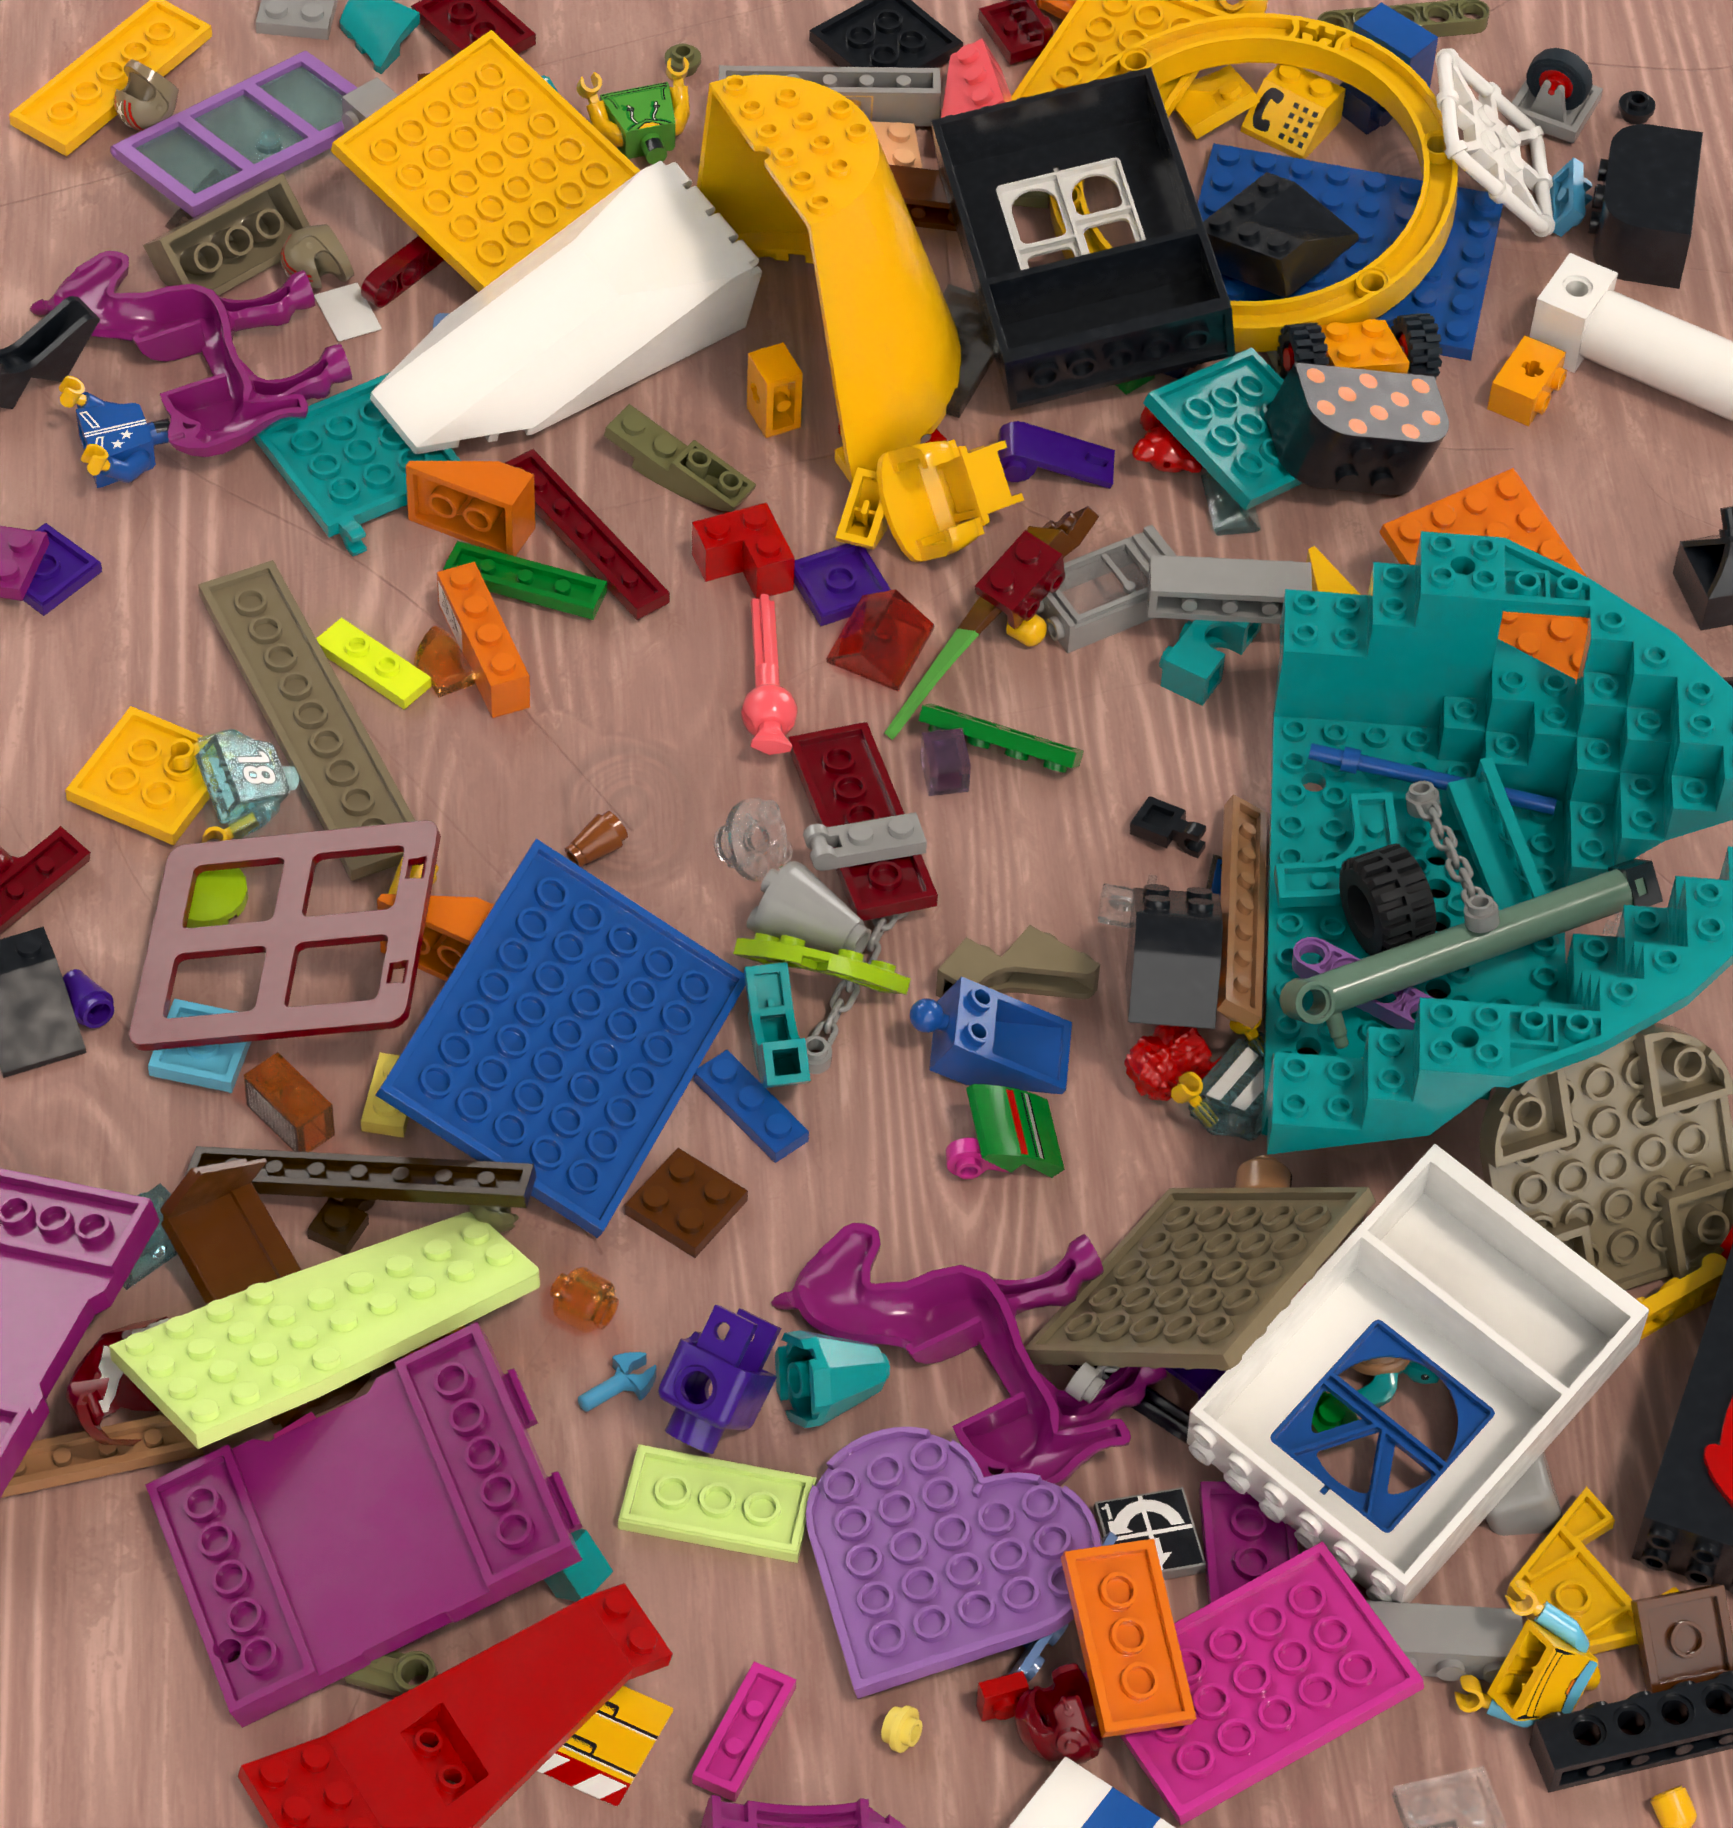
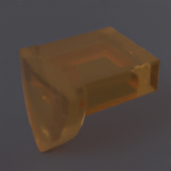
(444, 662)

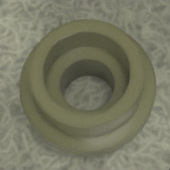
(682, 50)

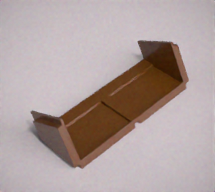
(232, 1244)

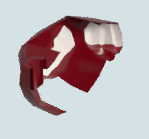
(102, 1388)

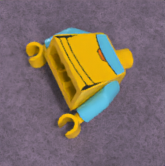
(1542, 1671)

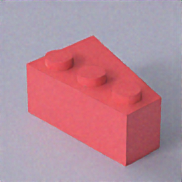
(973, 80)

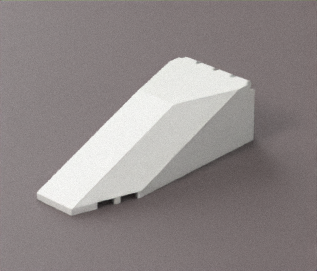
(578, 317)

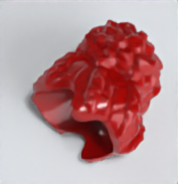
(1165, 1056)

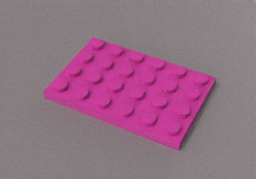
(1272, 1681)

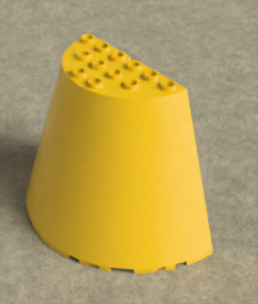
(810, 179)

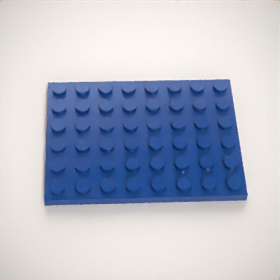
(1378, 211)
(564, 1036)

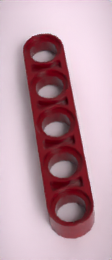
(399, 272)

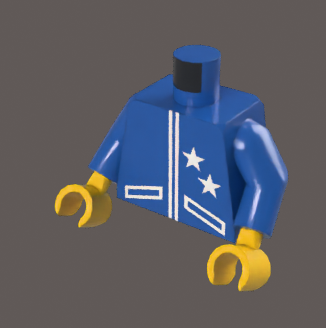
(113, 435)

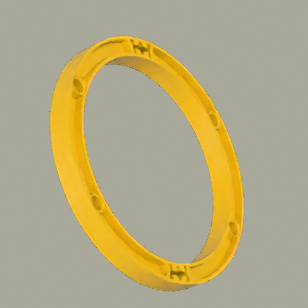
(1352, 60)

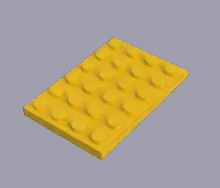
(1100, 31)

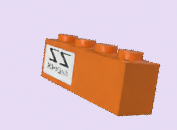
(483, 639)

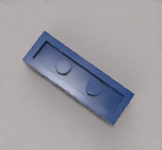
(751, 1106)

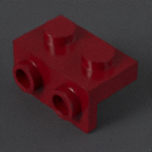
(1017, 28)
(1022, 578)

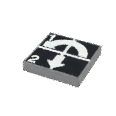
(1159, 1517)

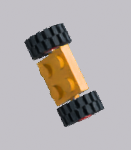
(1370, 345)

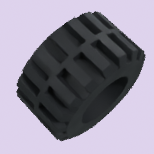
(1386, 899)

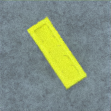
(373, 663)

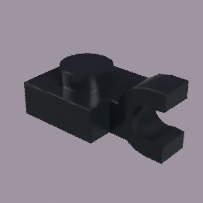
(1164, 822)

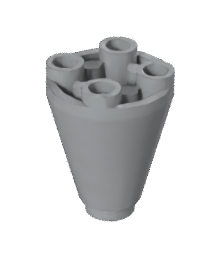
(805, 908)

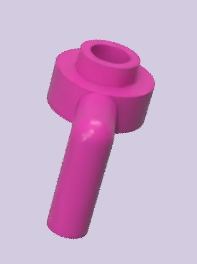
(965, 1159)

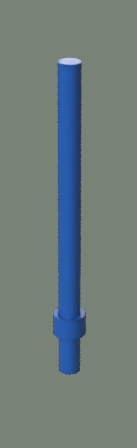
(1352, 760)

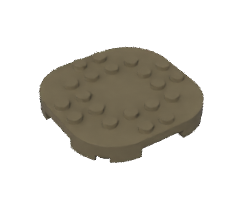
(1622, 1154)

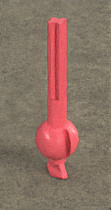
(769, 708)

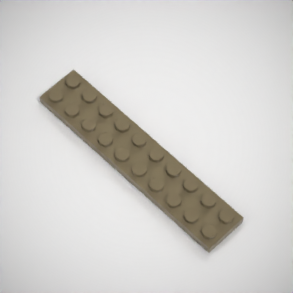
(305, 706)

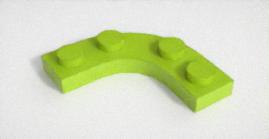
(846, 965)

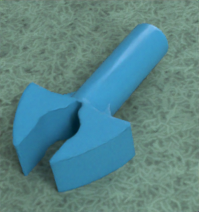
(621, 1381)

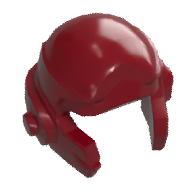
(1060, 1718)

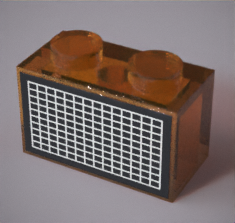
(289, 1104)

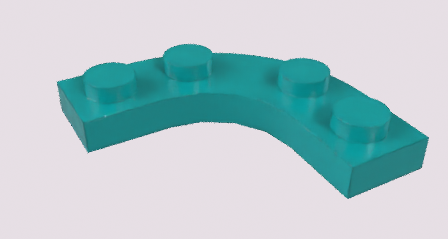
(1318, 882)

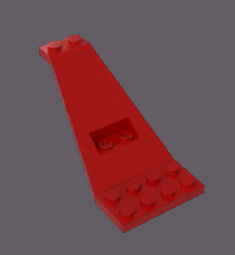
(486, 1724)

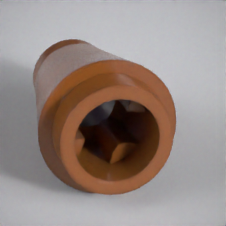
(597, 839)

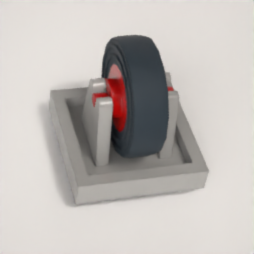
(1558, 93)

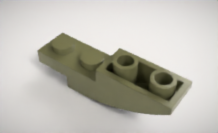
(683, 469)

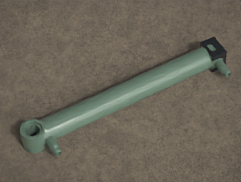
(1457, 947)

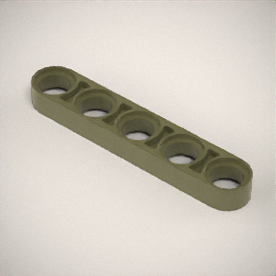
(1451, 10)

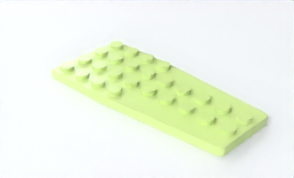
(321, 1326)

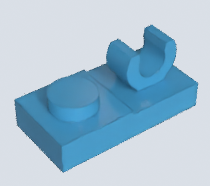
(1569, 196)

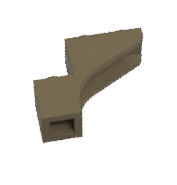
(1030, 966)

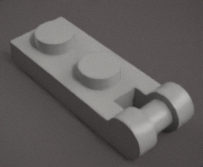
(865, 841)

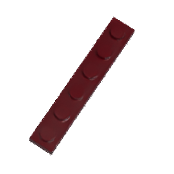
(592, 540)

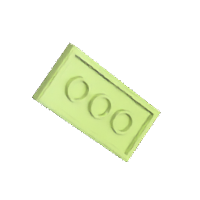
(716, 1503)

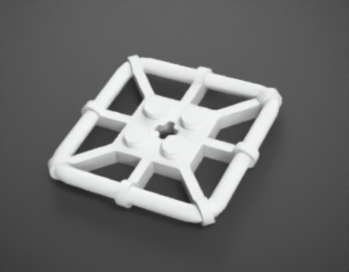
(1489, 146)

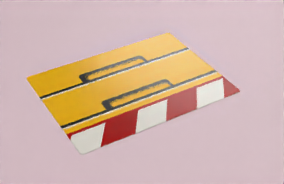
(610, 1746)

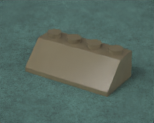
(229, 239)

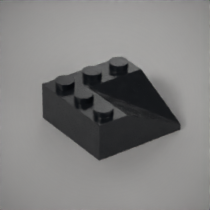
(1276, 236)

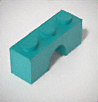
(1194, 665)

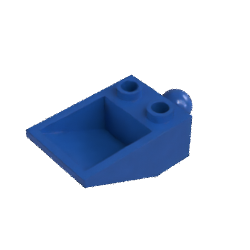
(994, 1039)

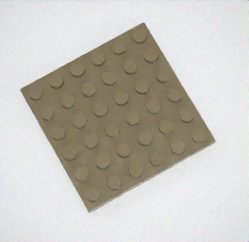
(1201, 1277)

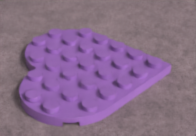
(936, 1559)

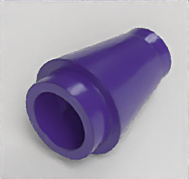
(89, 1001)

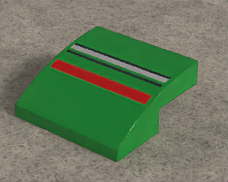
(1015, 1128)

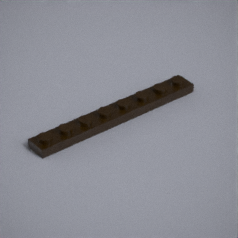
(382, 1177)

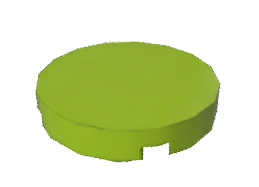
(218, 898)

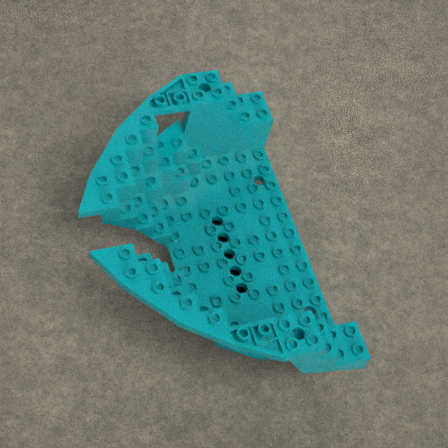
(1427, 684)

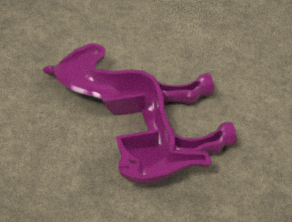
(191, 319)
(956, 1310)

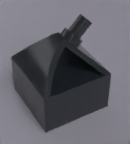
(1706, 575)

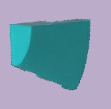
(378, 28)

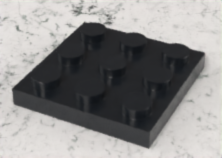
(885, 36)

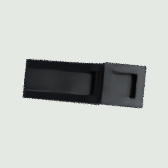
(46, 349)

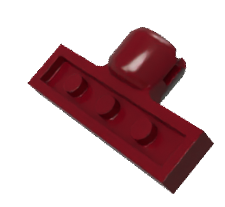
(37, 874)

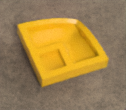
(1214, 101)

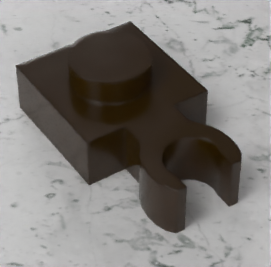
(340, 1223)

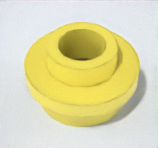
(901, 1728)

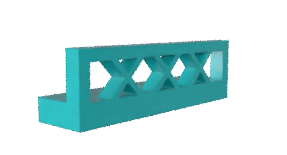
(1494, 837)

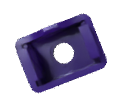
(735, 1374)

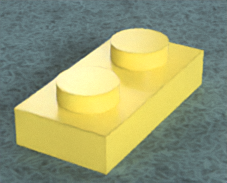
(377, 1114)

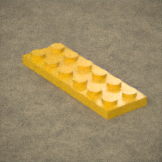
(83, 94)

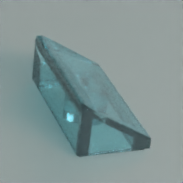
(1225, 512)

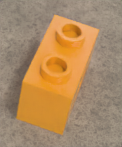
(1527, 381)
(774, 390)

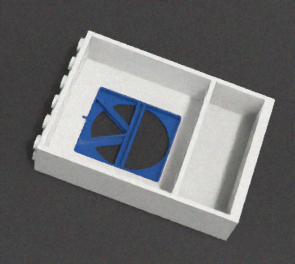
(1476, 1298)

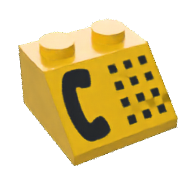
(1294, 110)

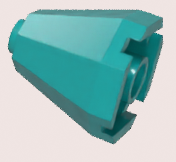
(826, 1375)

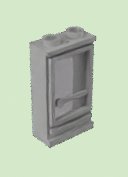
(1103, 591)

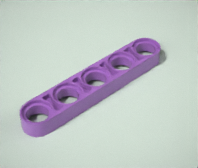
(1394, 1013)

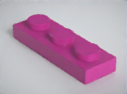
(744, 1731)

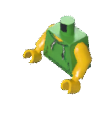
(640, 118)

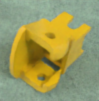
(934, 488)

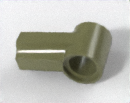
(394, 1672)

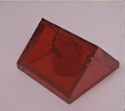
(882, 639)

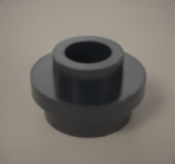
(1636, 107)

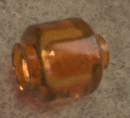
(584, 1299)

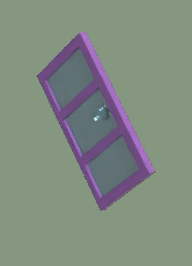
(240, 134)

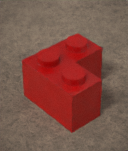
(745, 543)

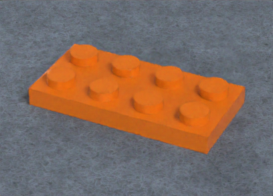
(1128, 1638)

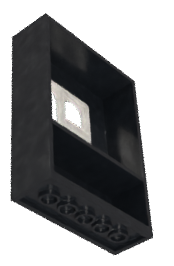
(1104, 311)

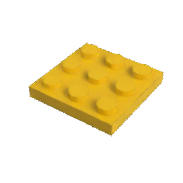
(135, 778)

